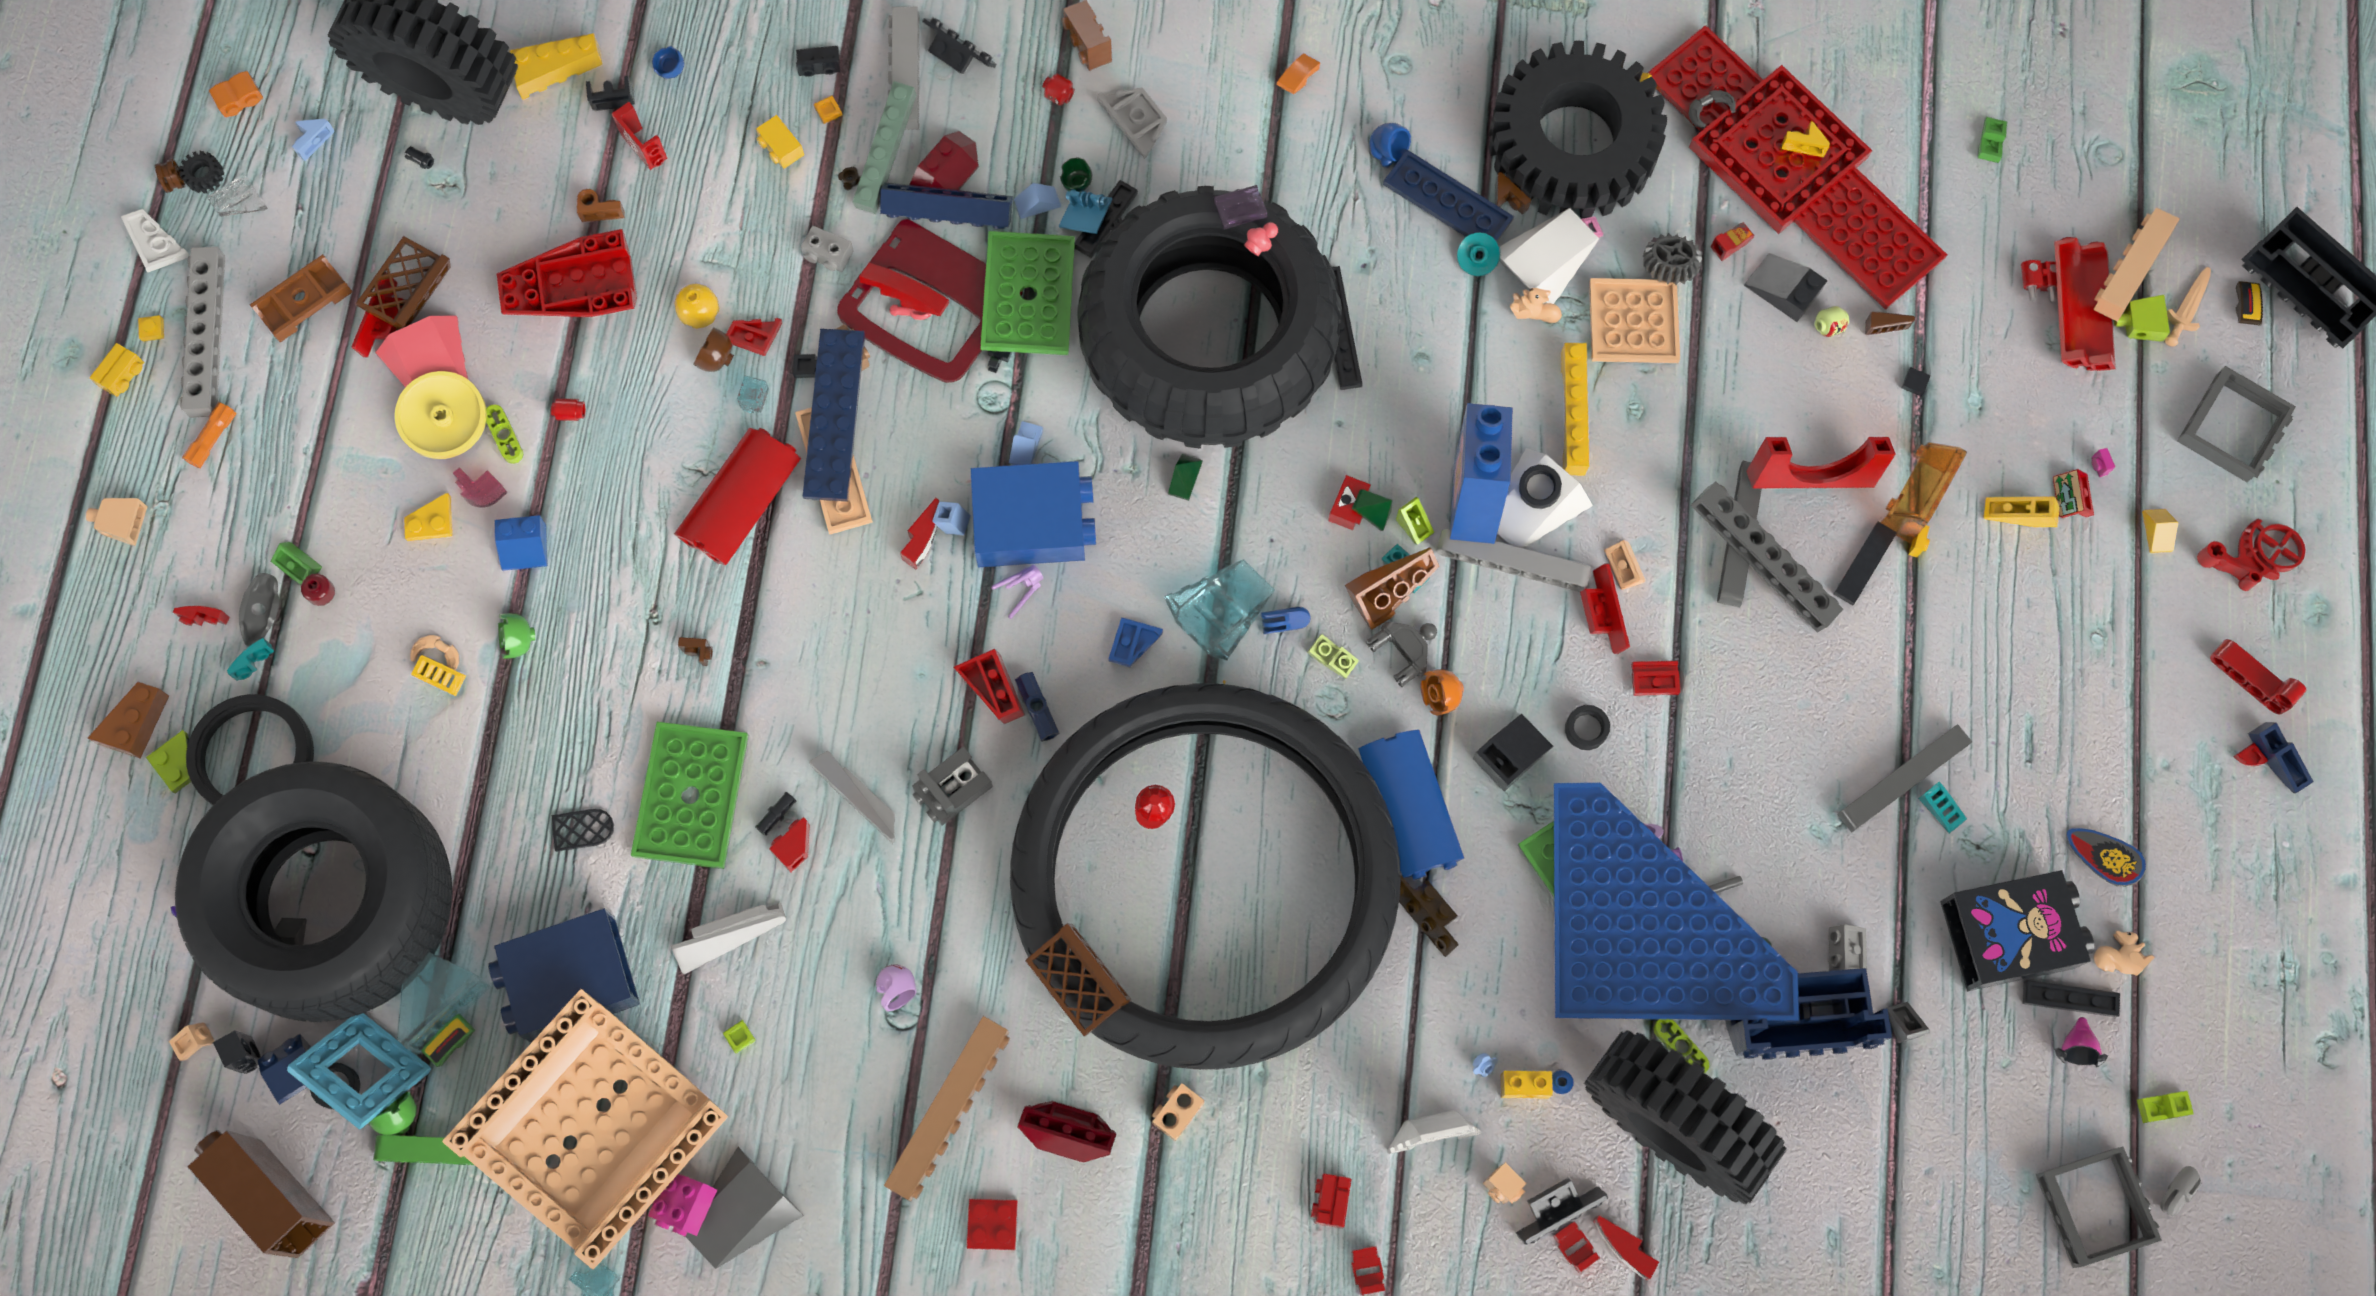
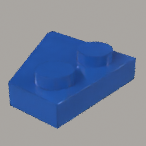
(1132, 641)

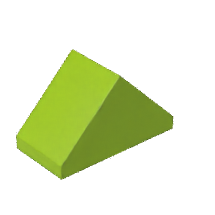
(1414, 521)

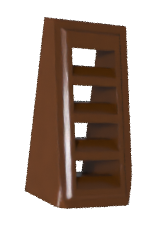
(1887, 322)

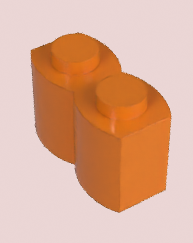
(236, 94)

